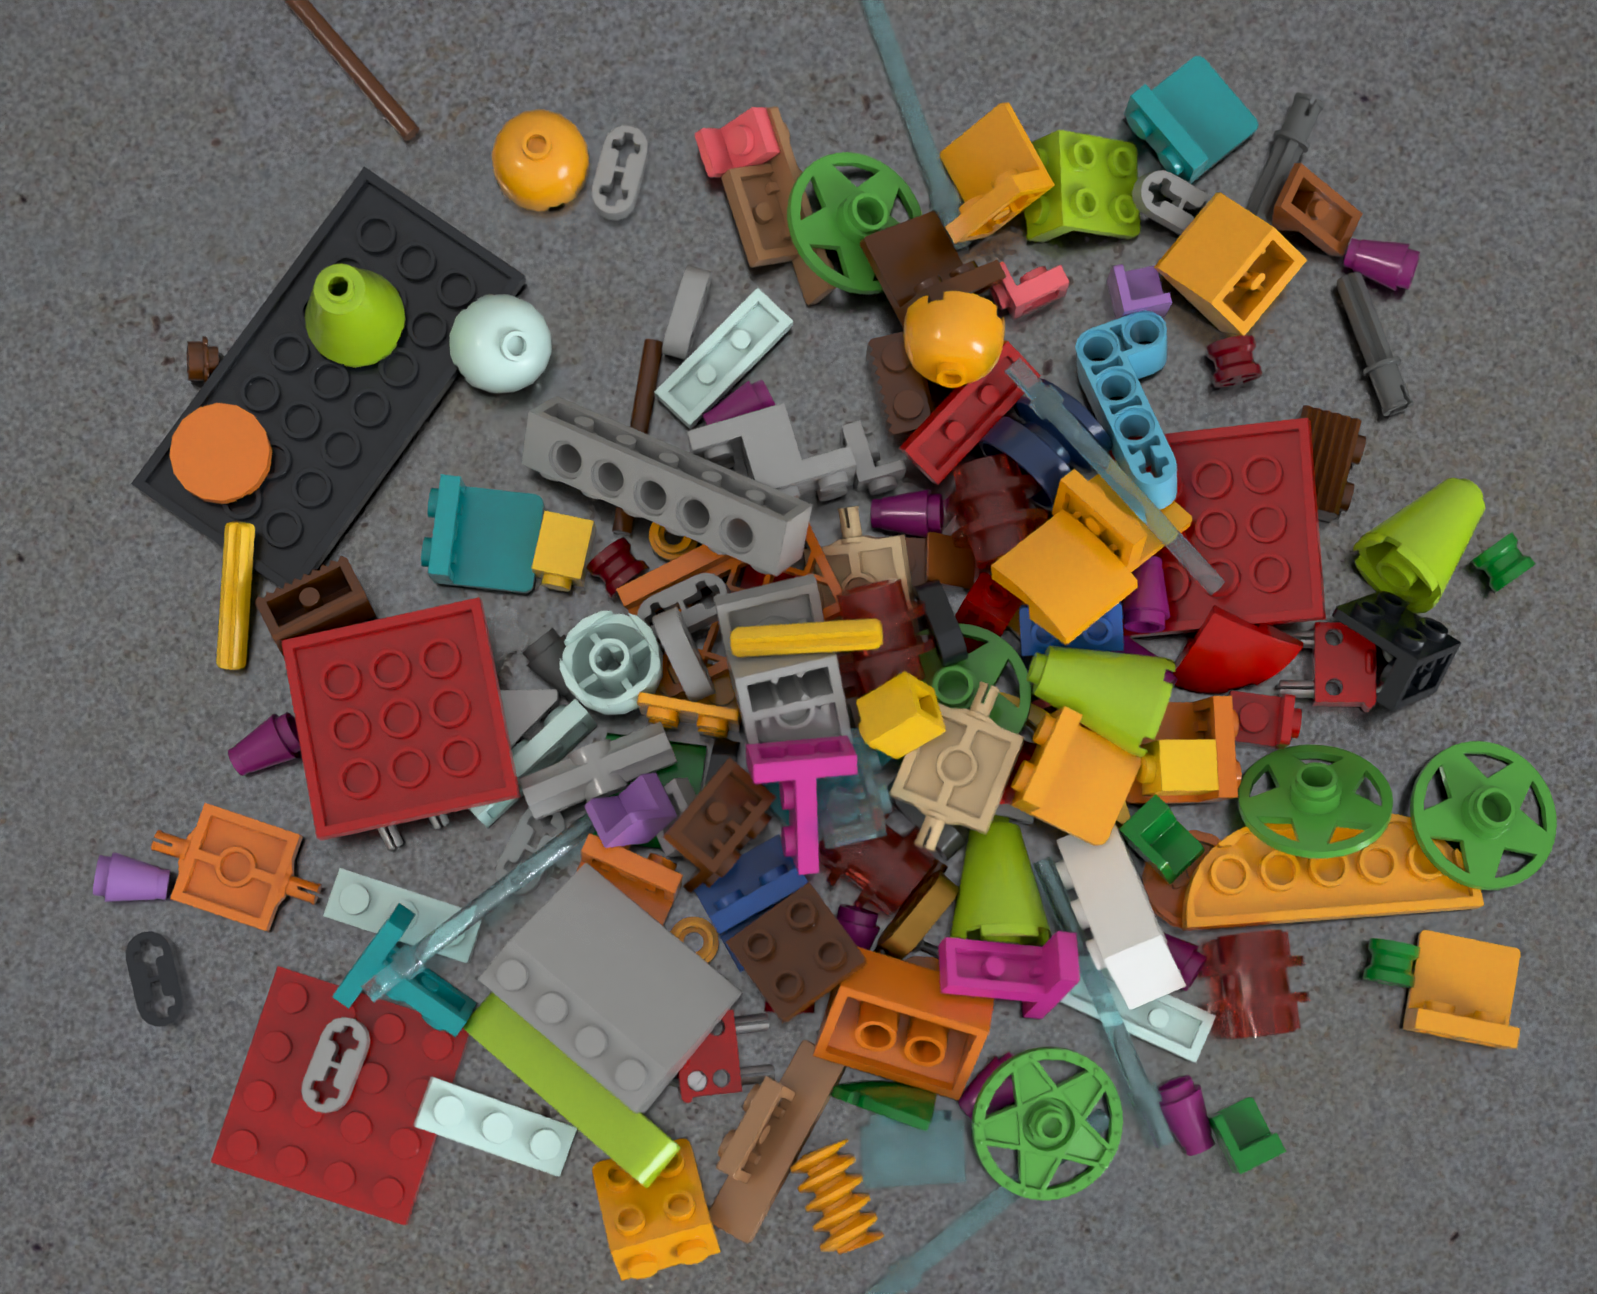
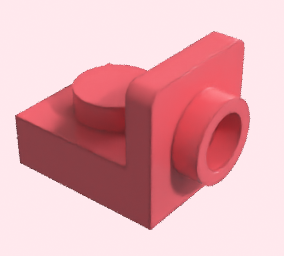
(740, 143)
(1035, 291)

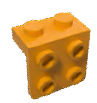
(1074, 778)
(658, 1223)

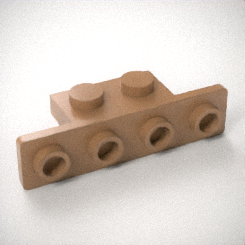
(759, 207)
(770, 1140)

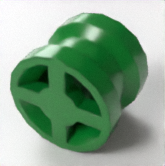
(1503, 562)
(1391, 962)

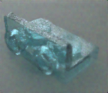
(853, 805)
(908, 1156)

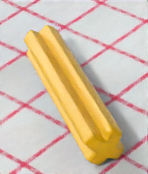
(235, 595)
(806, 638)

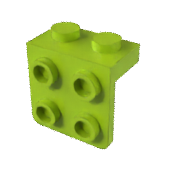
(1090, 189)

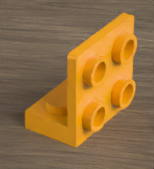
(993, 173)
(1112, 519)
(712, 714)
(1463, 990)

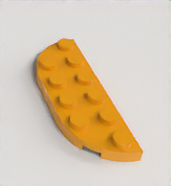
(1258, 885)

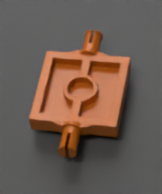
(236, 867)

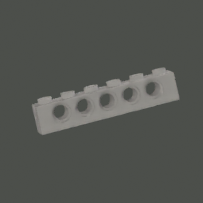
(666, 485)

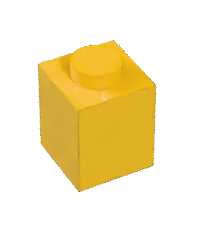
(563, 550)
(900, 716)
(1179, 767)

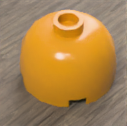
(540, 160)
(953, 338)

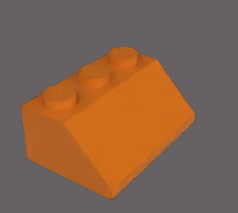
(903, 1028)

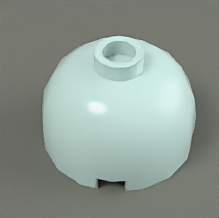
(500, 343)
(611, 661)

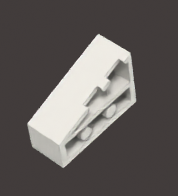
(1120, 918)

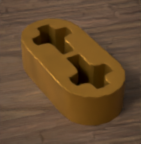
(918, 915)

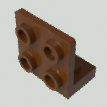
(921, 261)
(718, 821)
(796, 952)

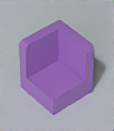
(1137, 291)
(632, 815)

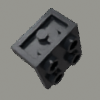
(1418, 644)

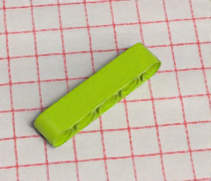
(604, 1119)

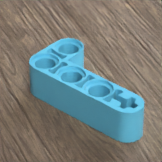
(1133, 415)

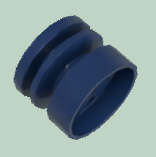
(1041, 447)

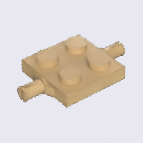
(864, 560)
(961, 771)

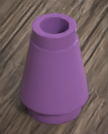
(129, 879)

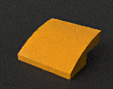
(1064, 576)

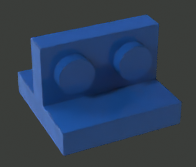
(750, 889)

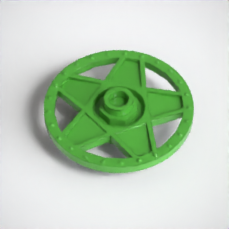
(846, 217)
(959, 682)
(1315, 801)
(1483, 815)
(1047, 1123)

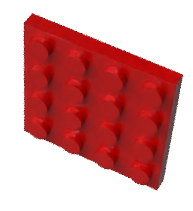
(1250, 521)
(400, 719)
(369, 1148)

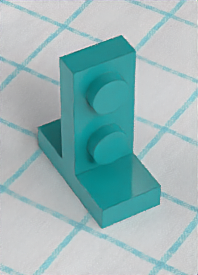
(436, 999)

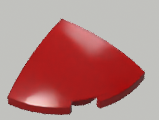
(1233, 654)

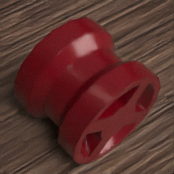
(1234, 361)
(616, 566)

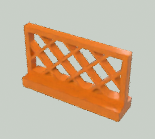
(705, 561)

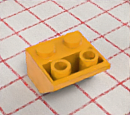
(1230, 264)

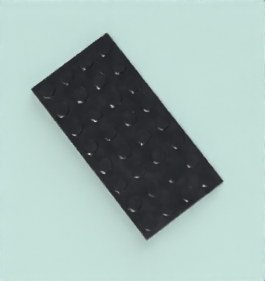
(329, 422)

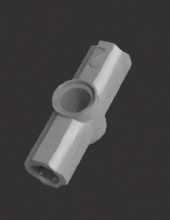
(597, 770)

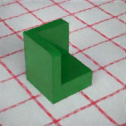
(1161, 839)
(1244, 1136)

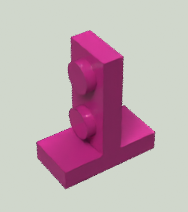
(797, 767)
(1011, 971)

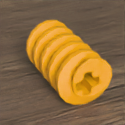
(836, 1199)

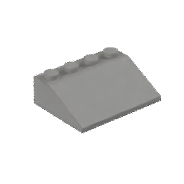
(611, 987)

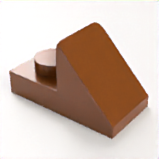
(1315, 211)
(938, 559)

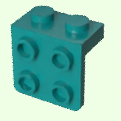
(1190, 119)
(482, 536)

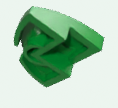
(890, 1100)

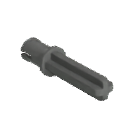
(1287, 149)
(1380, 362)

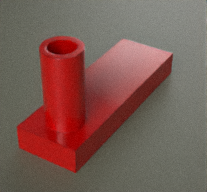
(964, 419)

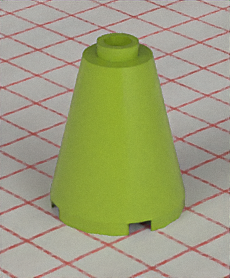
(354, 315)
(1422, 543)
(1114, 691)
(999, 890)

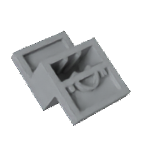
(773, 456)
(786, 693)

